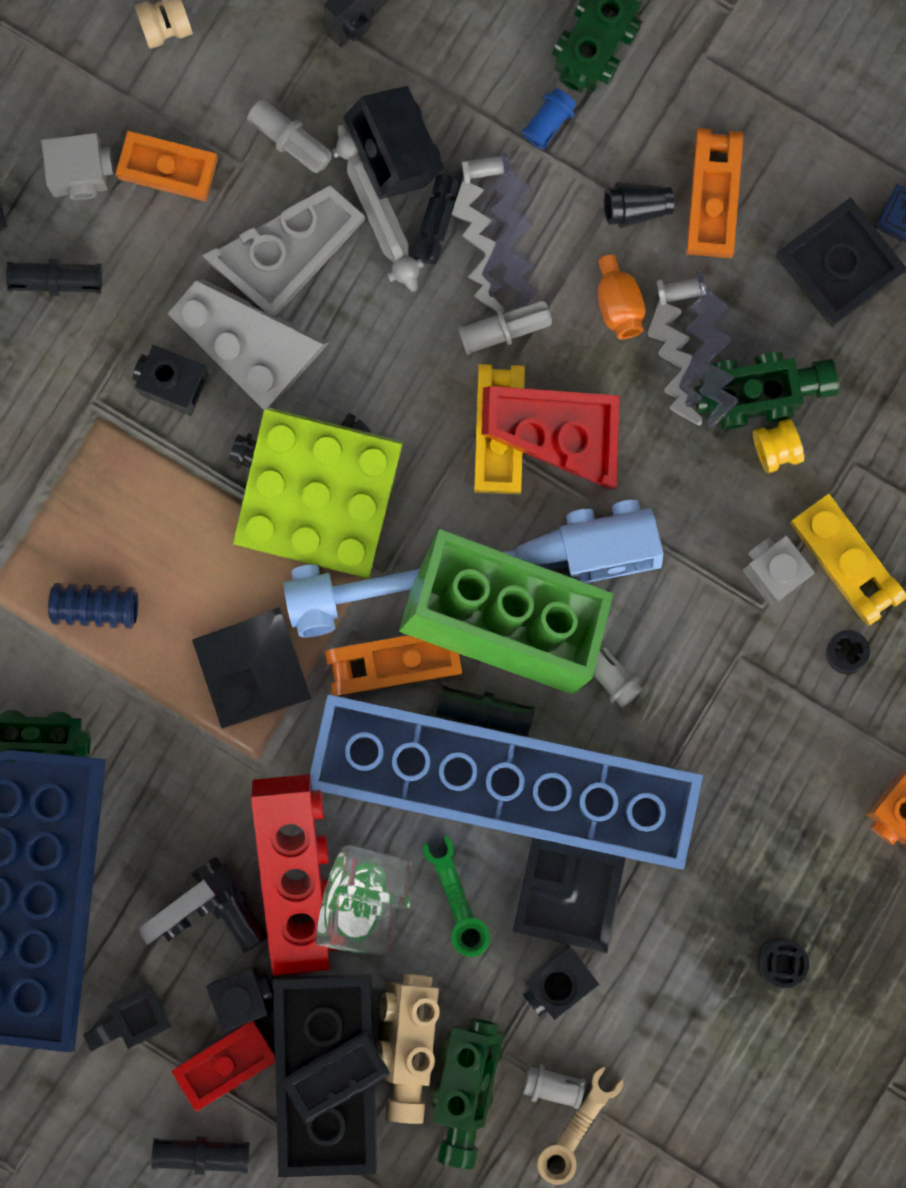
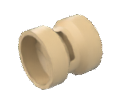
(154, 25)

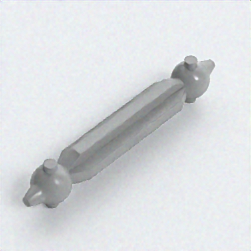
(379, 214)

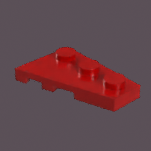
(557, 427)

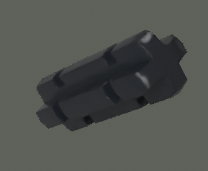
(436, 218)

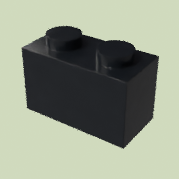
(393, 142)

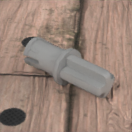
(289, 136)
(505, 326)

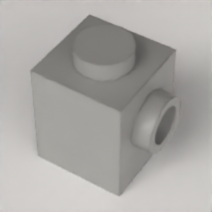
(77, 166)
(777, 569)

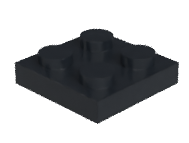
(841, 262)

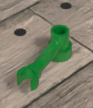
(460, 909)

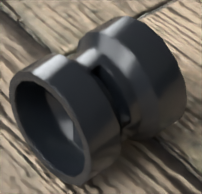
(776, 957)

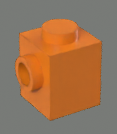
(890, 812)

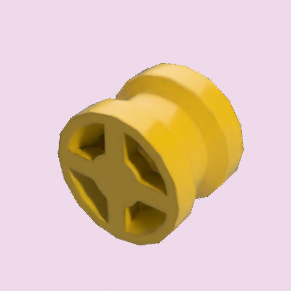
(778, 445)

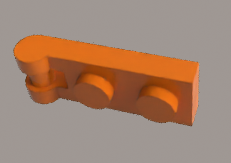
(714, 194)
(390, 664)

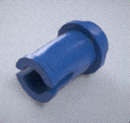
(549, 118)

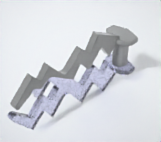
(500, 251)
(710, 311)

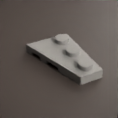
(285, 253)
(248, 344)

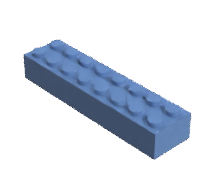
(505, 782)

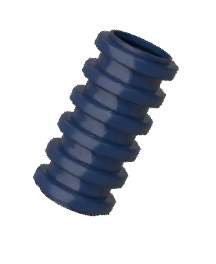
(93, 605)

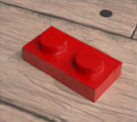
(224, 1065)

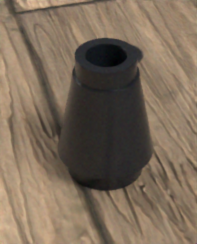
(636, 203)

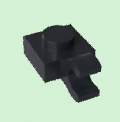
(134, 1019)

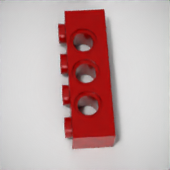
(275, 804)

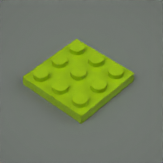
(317, 492)

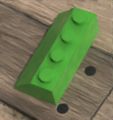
(507, 613)

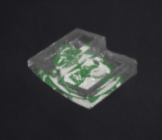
(362, 902)

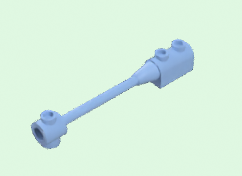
(585, 547)

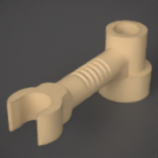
(576, 1129)

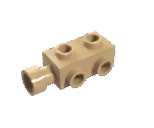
(403, 1039)

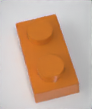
(166, 166)

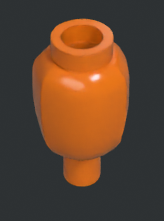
(620, 300)

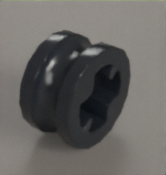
(853, 638)

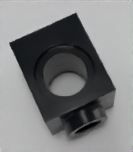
(580, 977)

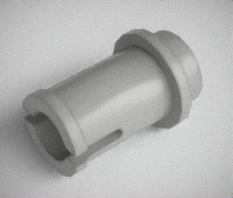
(616, 679)
(553, 1086)

